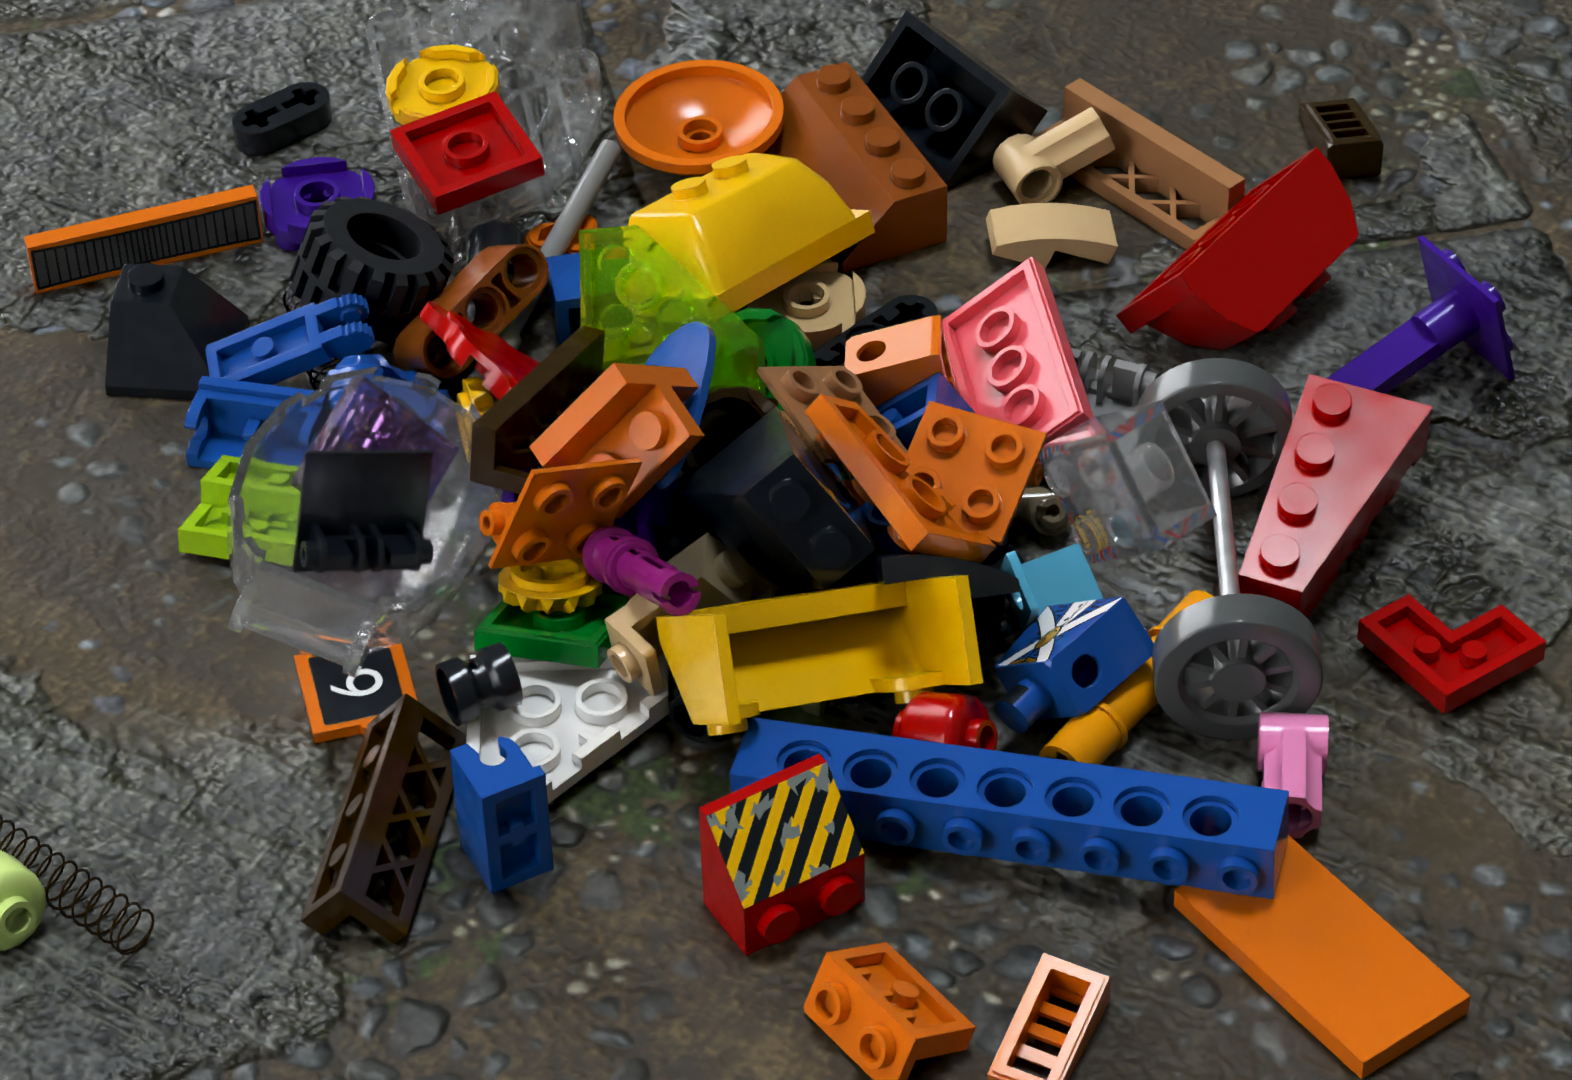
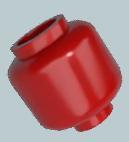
(947, 720)

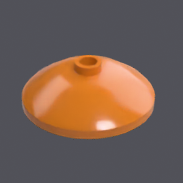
(697, 114)

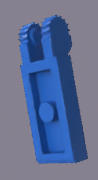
(293, 342)

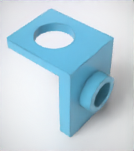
(1049, 580)

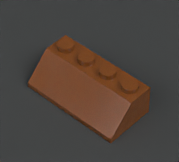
(867, 158)

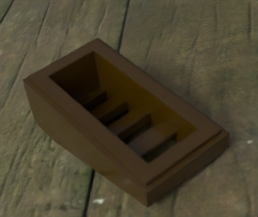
(1343, 136)

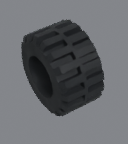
(375, 253)

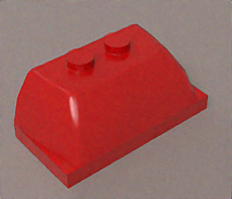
(1252, 260)

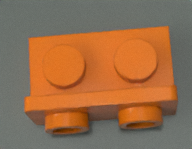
(883, 1011)

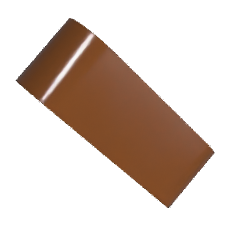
(494, 298)

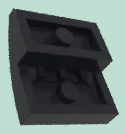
(897, 568)

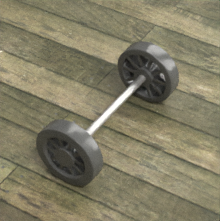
(1234, 644)

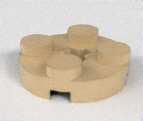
(835, 301)

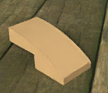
(1043, 228)

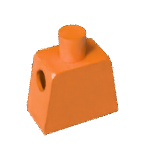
(899, 357)

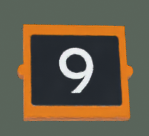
(344, 704)

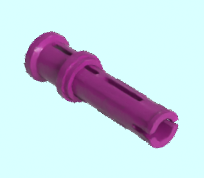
(634, 568)

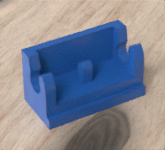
(227, 416)
(502, 815)

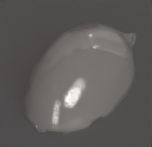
(347, 612)

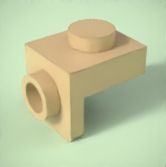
(636, 643)

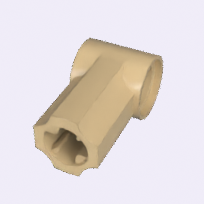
(1038, 165)

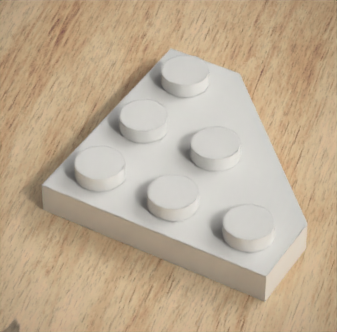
(569, 719)

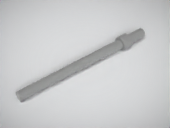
(566, 227)

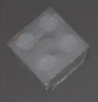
(1126, 483)

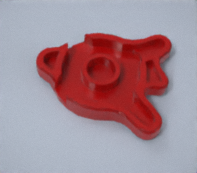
(496, 359)

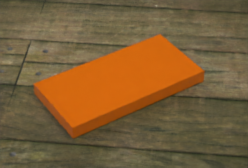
(1330, 962)

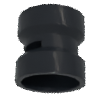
(482, 682)

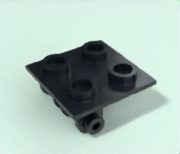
(363, 511)

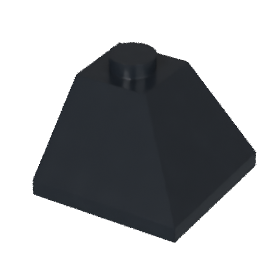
(161, 330)

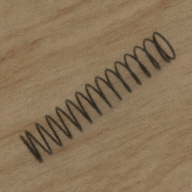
(75, 900)

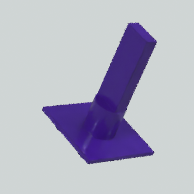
(1458, 312)

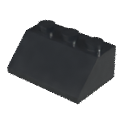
(947, 99)

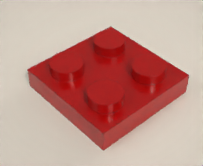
(467, 152)

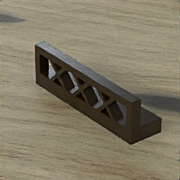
(517, 419)
(366, 814)

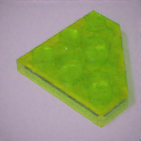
(646, 294)

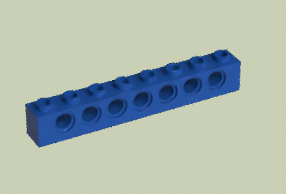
(1038, 807)

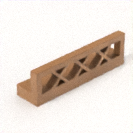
(1154, 163)

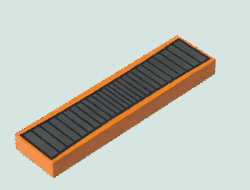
(147, 235)

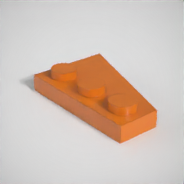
(878, 464)

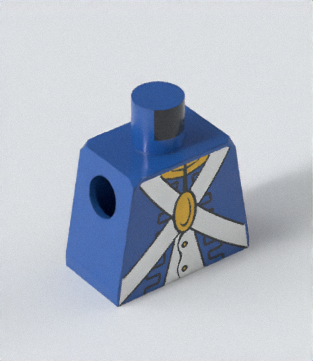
(1070, 660)

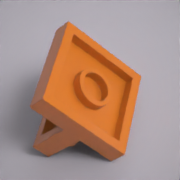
(626, 416)

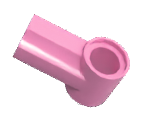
(1294, 758)

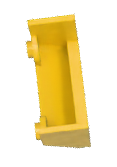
(821, 648)

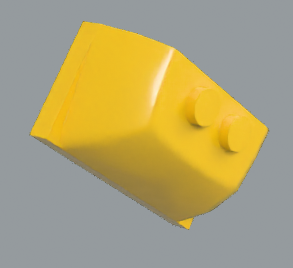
(752, 224)

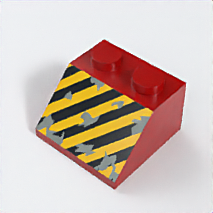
(780, 856)

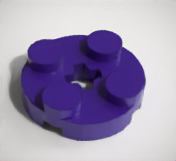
(288, 201)

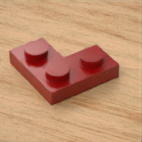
(1446, 663)

